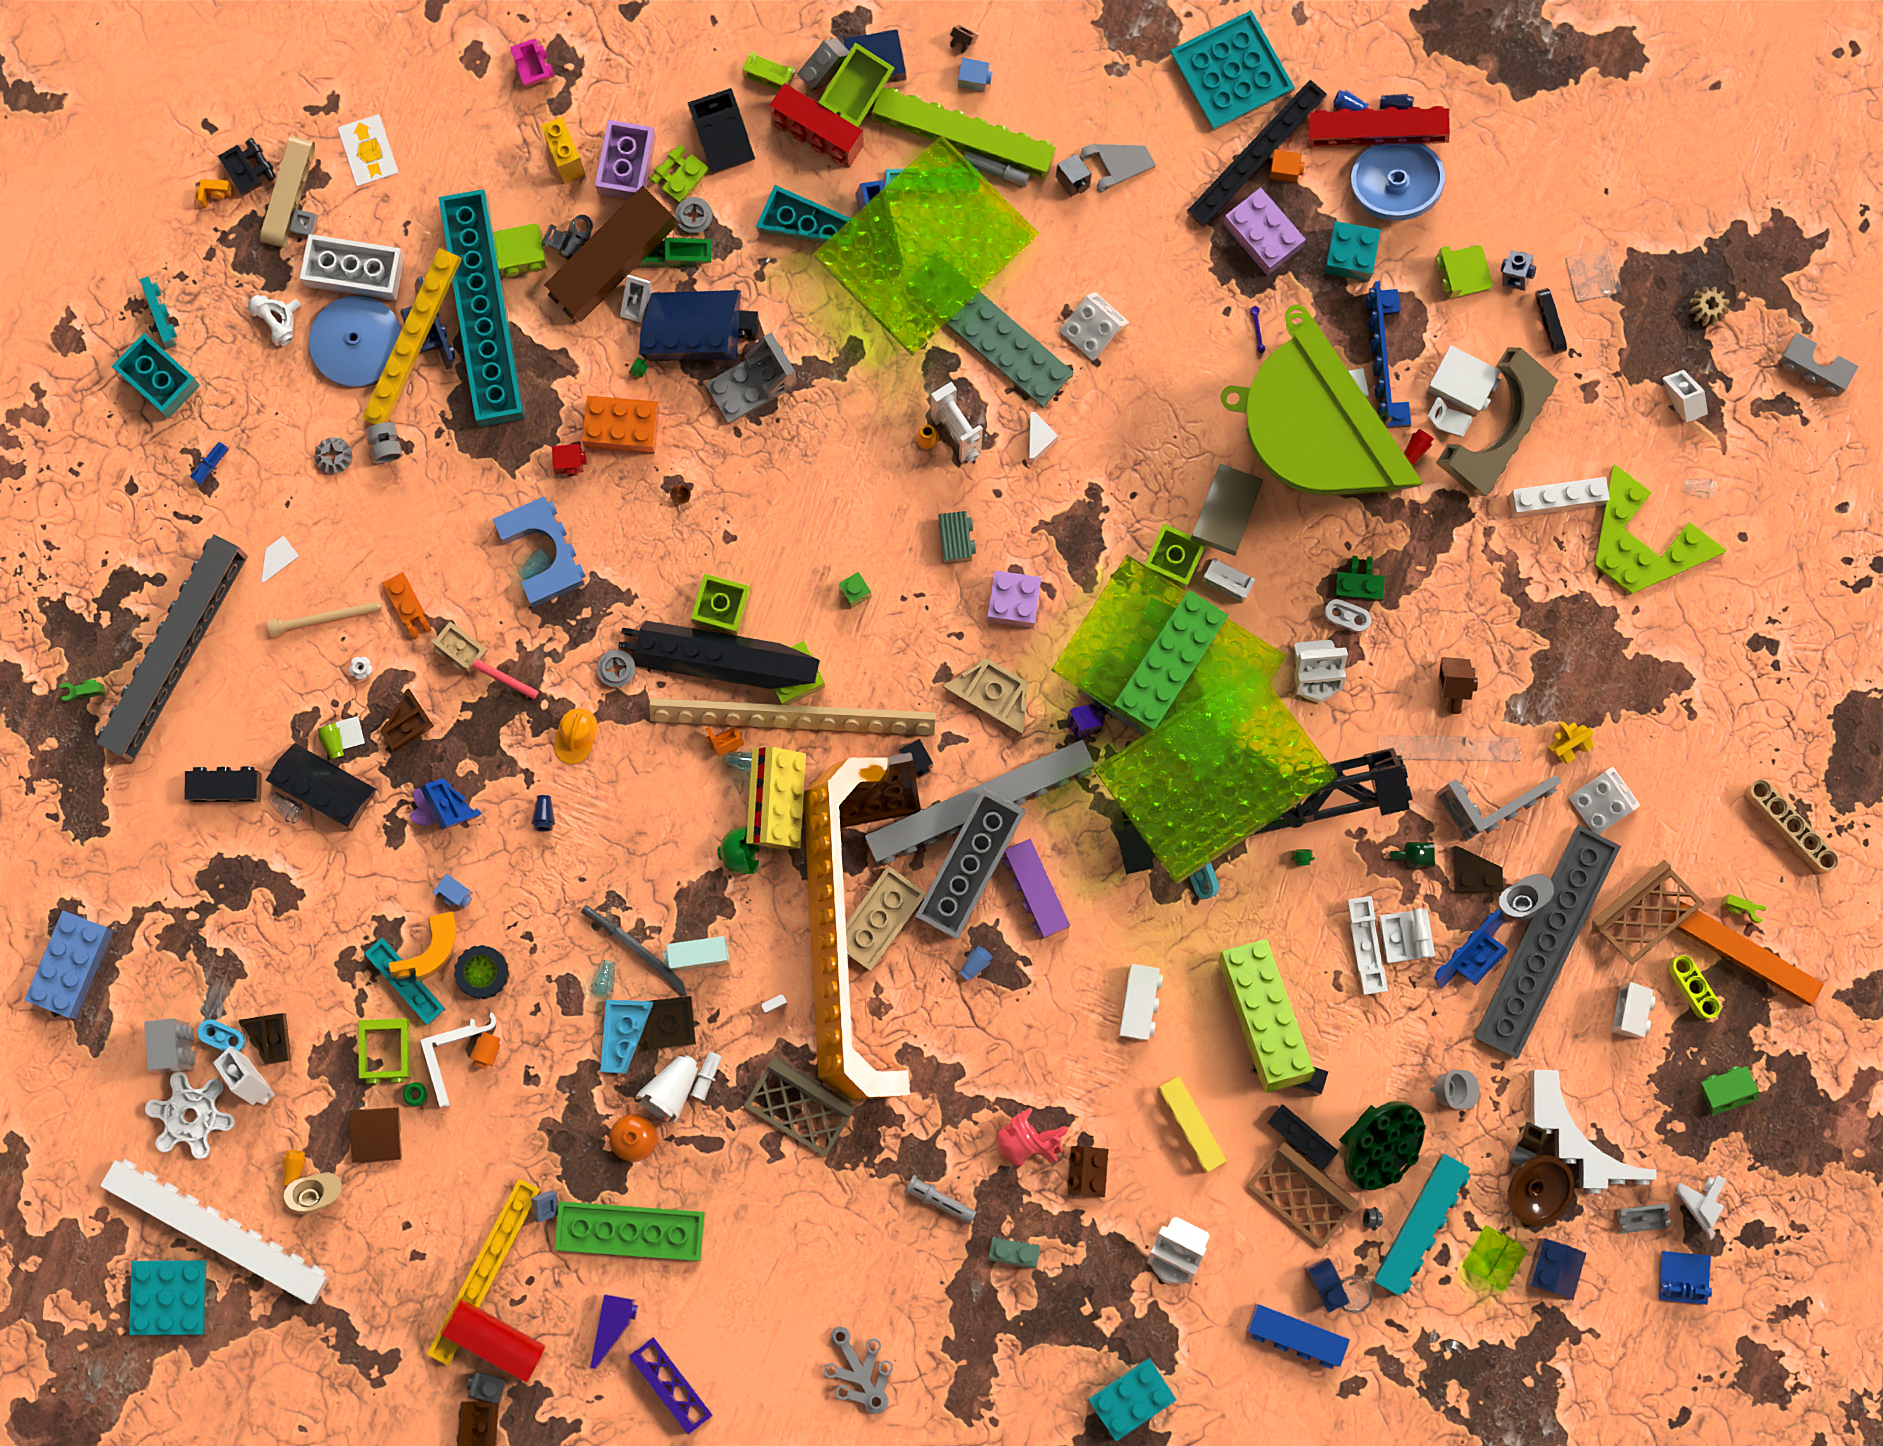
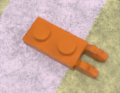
(406, 603)

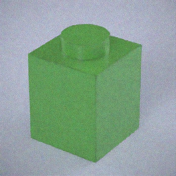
(854, 590)

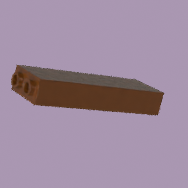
(611, 254)

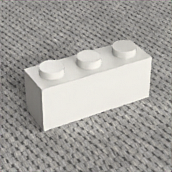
(1140, 1002)

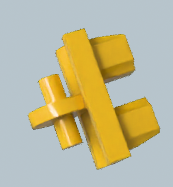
(1568, 738)

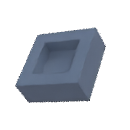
(544, 1206)

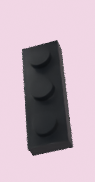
(1302, 1137)

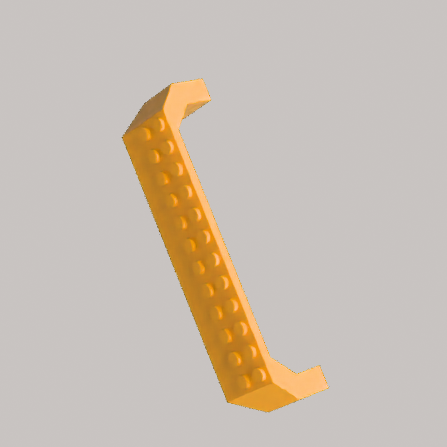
(837, 1060)

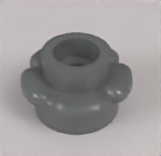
(1372, 1218)

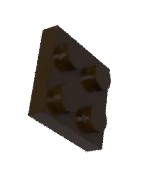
(670, 1023)

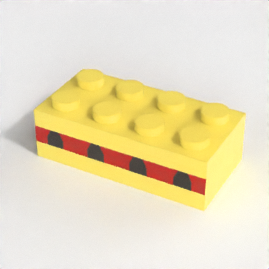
(776, 798)

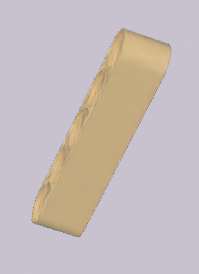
(287, 191)
(1803, 830)

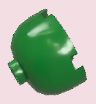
(737, 854)

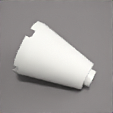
(669, 1089)

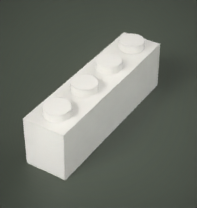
(1558, 497)

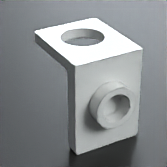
(1449, 420)

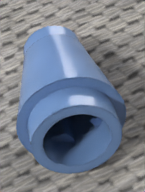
(976, 962)

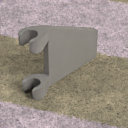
(1120, 162)

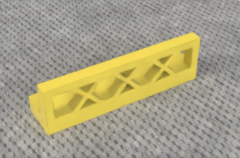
(1192, 1124)

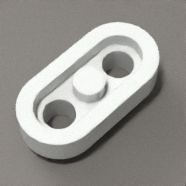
(1348, 613)

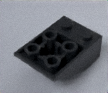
(721, 130)

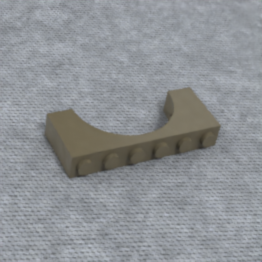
(1529, 389)

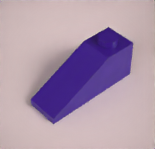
(1085, 721)
(613, 1321)

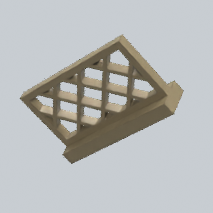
(811, 1088)

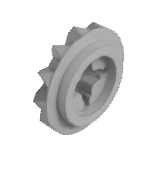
(686, 208)
(341, 461)
(606, 663)

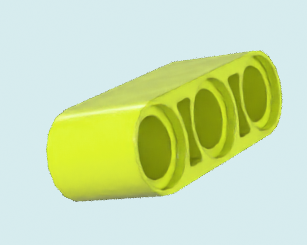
(1704, 994)

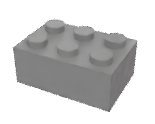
(169, 1046)

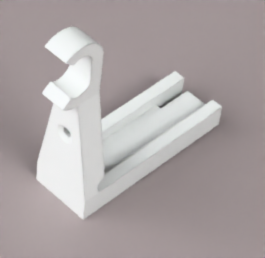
(443, 1039)

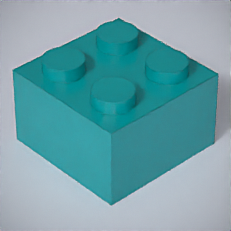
(1352, 251)

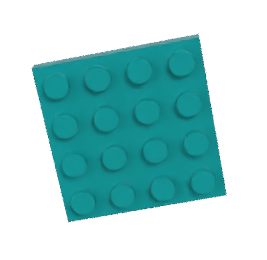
(1232, 70)

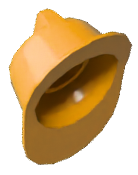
(575, 736)

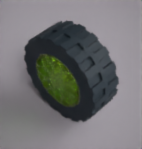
(481, 972)

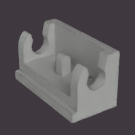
(1642, 1218)

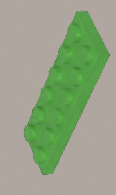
(1170, 660)
(629, 1231)

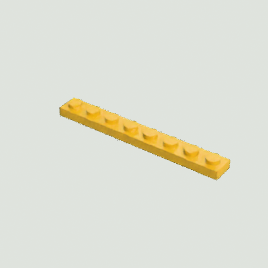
(412, 337)
(489, 1261)

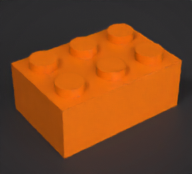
(620, 424)

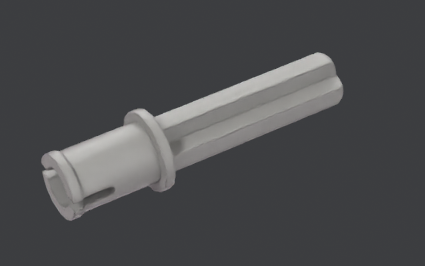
(998, 169)

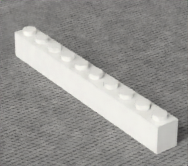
(214, 1231)

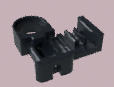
(568, 243)

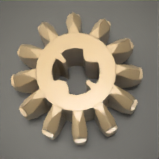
(1716, 303)

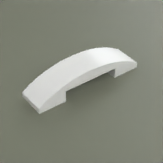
(1366, 945)

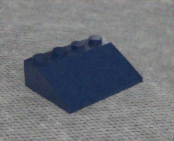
(691, 326)

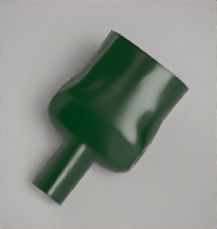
(1416, 854)

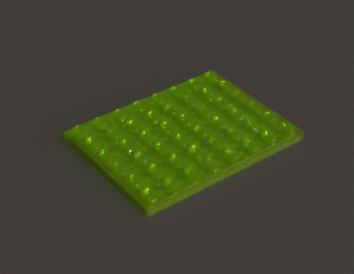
(926, 245)
(1125, 627)
(1215, 773)

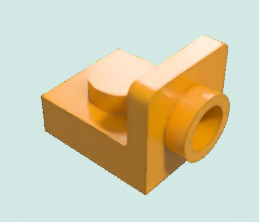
(215, 188)

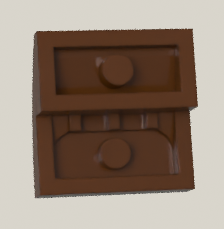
(375, 1134)

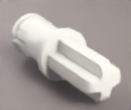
(706, 1075)

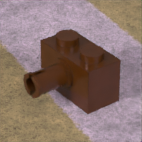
(1457, 682)

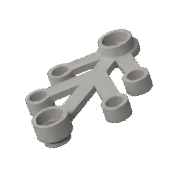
(861, 1374)

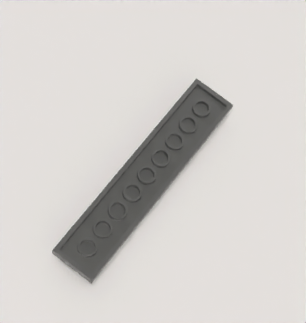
(1547, 943)

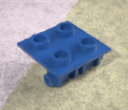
(1685, 1277)

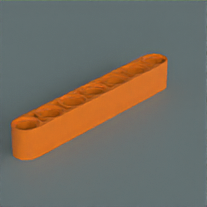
(1749, 956)

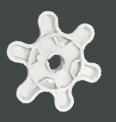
(173, 1112)

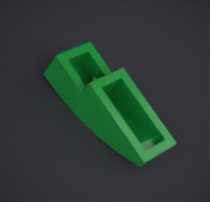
(679, 252)

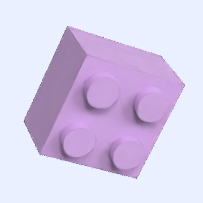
(1014, 599)

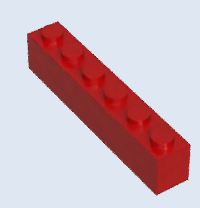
(1379, 127)

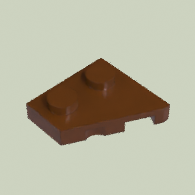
(406, 722)

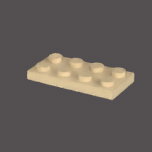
(881, 917)

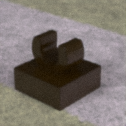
(964, 36)

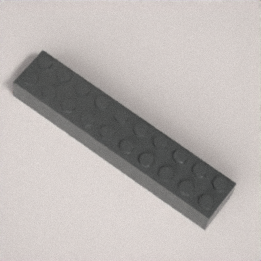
(172, 648)

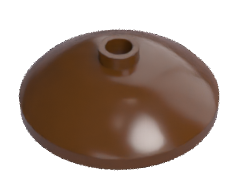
(1549, 1194)

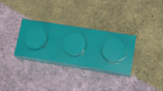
(159, 311)

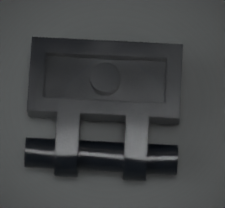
(240, 170)

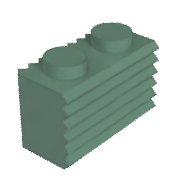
(955, 537)
(1014, 1252)

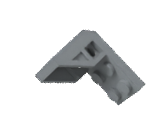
(754, 381)

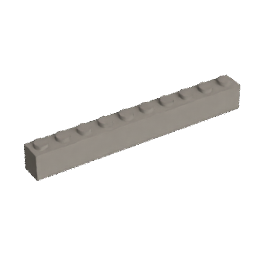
(952, 813)

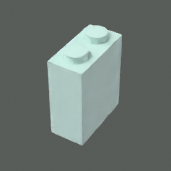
(696, 954)

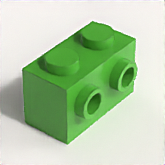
(1729, 1090)

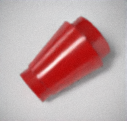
(1418, 446)

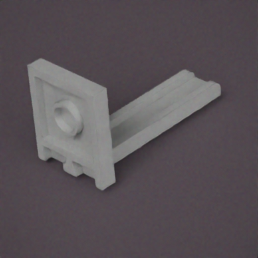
(1467, 814)

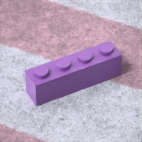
(1036, 889)

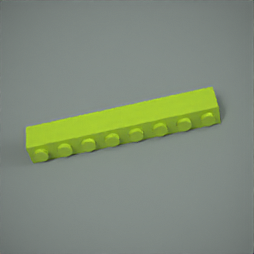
(963, 132)

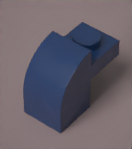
(1328, 1284)

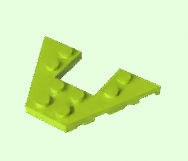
(1631, 561)

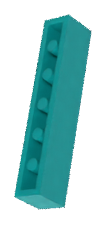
(1421, 1224)

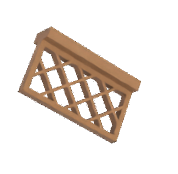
(1636, 894)
(1318, 1179)

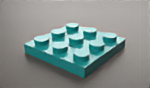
(168, 1297)

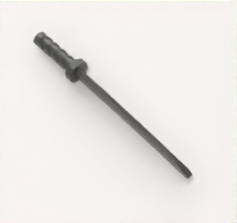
(613, 929)

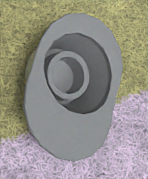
(1526, 896)
(1457, 1089)

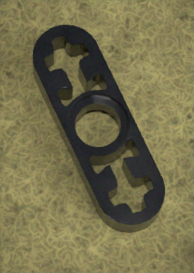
(1551, 321)

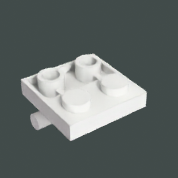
(1406, 936)

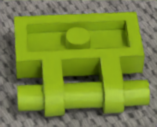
(684, 179)

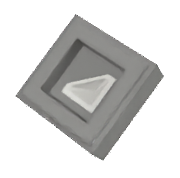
(303, 223)

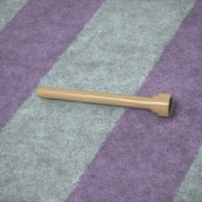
(277, 627)

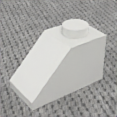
(1686, 396)

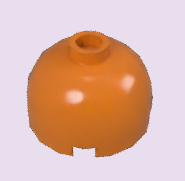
(633, 1137)

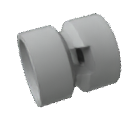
(384, 442)

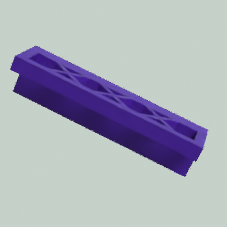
(663, 1392)

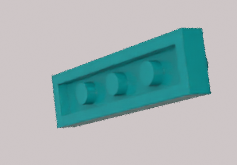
(413, 992)

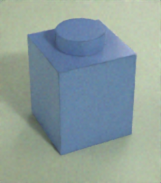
(974, 74)

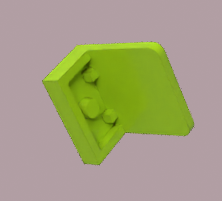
(520, 250)
(1463, 271)

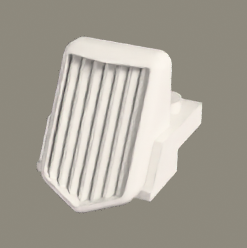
(1319, 669)
(1702, 1207)
(1178, 1252)

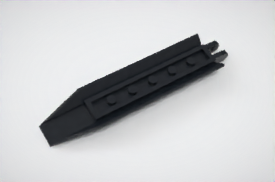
(720, 656)

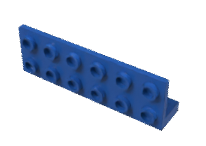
(1384, 303)

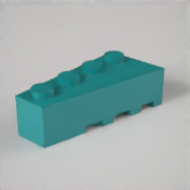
(798, 217)

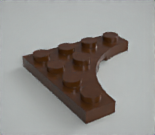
(890, 798)

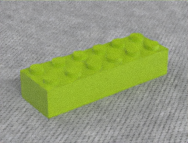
(1266, 1016)

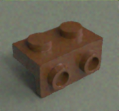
(1087, 1171)
(477, 1423)

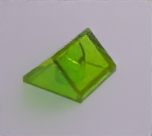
(1494, 1258)

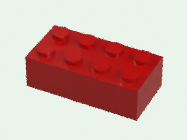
(816, 125)

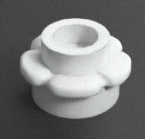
(366, 670)

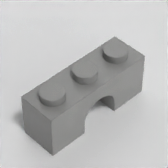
(1799, 358)

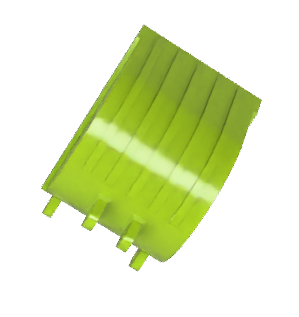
(1316, 423)

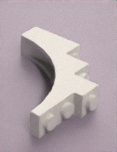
(1595, 1167)

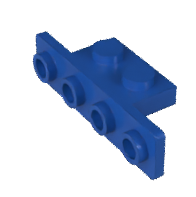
(1476, 955)

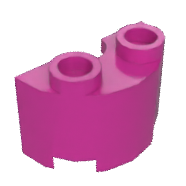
(530, 62)

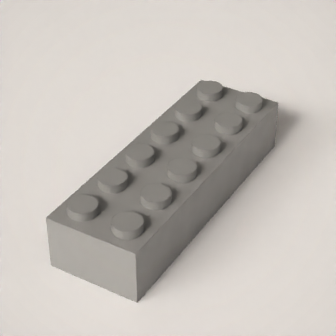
(970, 863)

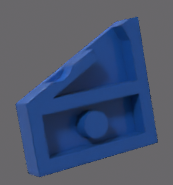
(447, 804)

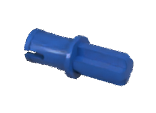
(208, 464)

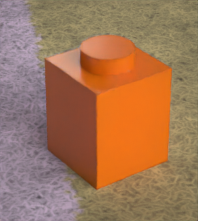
(1286, 166)

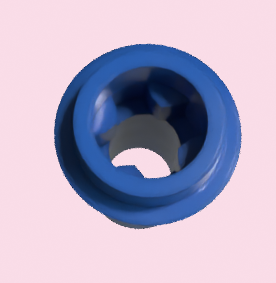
(1347, 100)

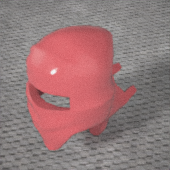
(1021, 1140)

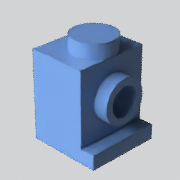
(453, 892)

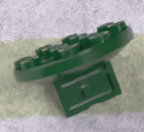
(1383, 1144)

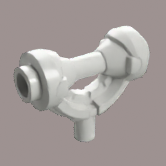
(262, 307)

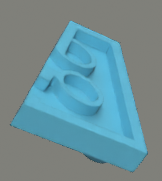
(622, 1032)

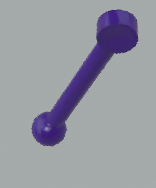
(1254, 311)

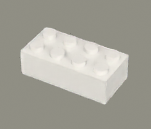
(352, 267)

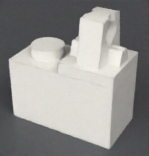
(243, 1077)

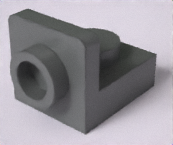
(486, 1387)

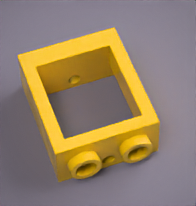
(563, 150)

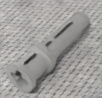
(929, 1194)

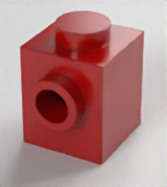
(568, 459)

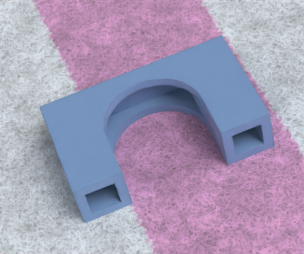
(539, 518)

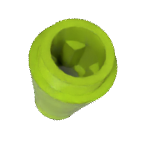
(331, 740)

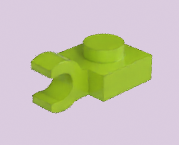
(1739, 905)

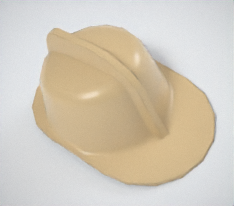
(312, 1193)

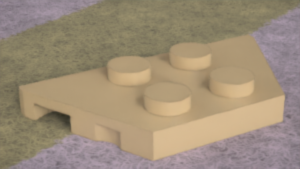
(993, 692)

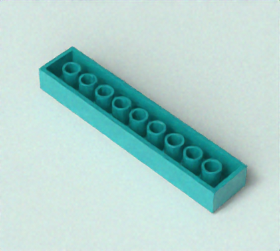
(482, 309)

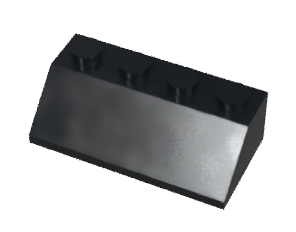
(321, 785)

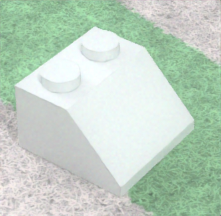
(1633, 1010)

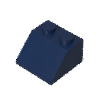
(1556, 1268)

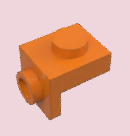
(725, 742)

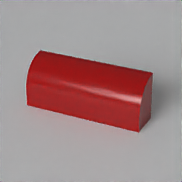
(493, 1340)

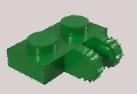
(1360, 585)

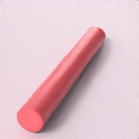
(504, 678)

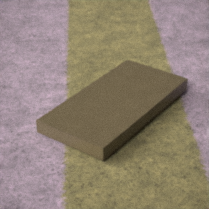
(1227, 509)

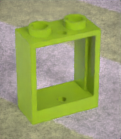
(379, 1025)

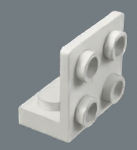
(1093, 325)
(1604, 801)

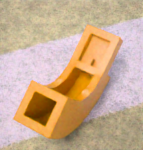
(435, 957)

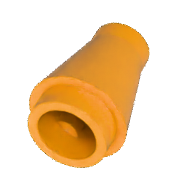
(927, 442)
(293, 1165)

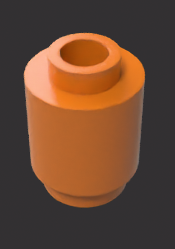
(485, 1050)

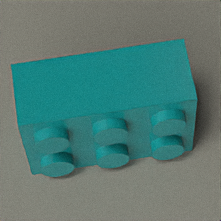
(156, 375)
(1132, 1399)

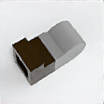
(1527, 1146)

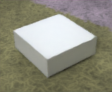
(774, 1004)

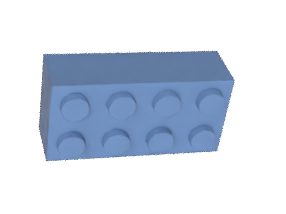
(69, 965)

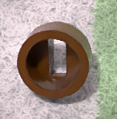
(682, 489)

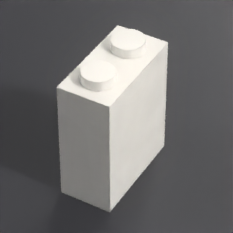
(1464, 381)

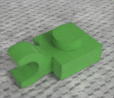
(88, 689)

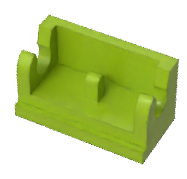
(767, 72)

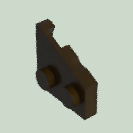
(1475, 873)
(269, 1036)

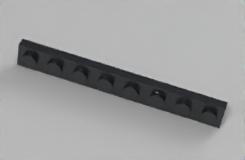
(1256, 153)

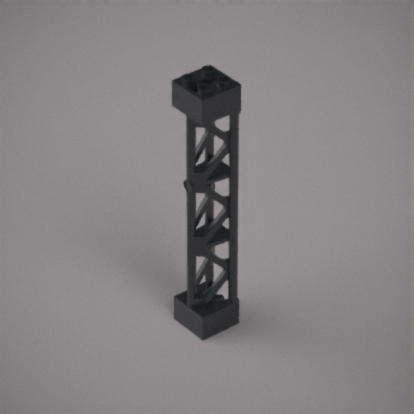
(1388, 794)

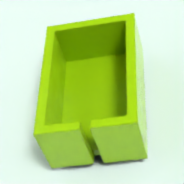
(856, 85)

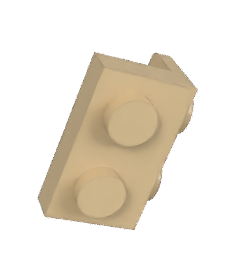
(458, 647)

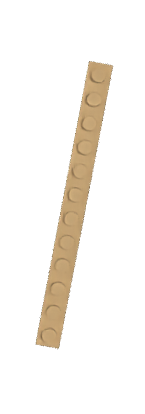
(792, 716)

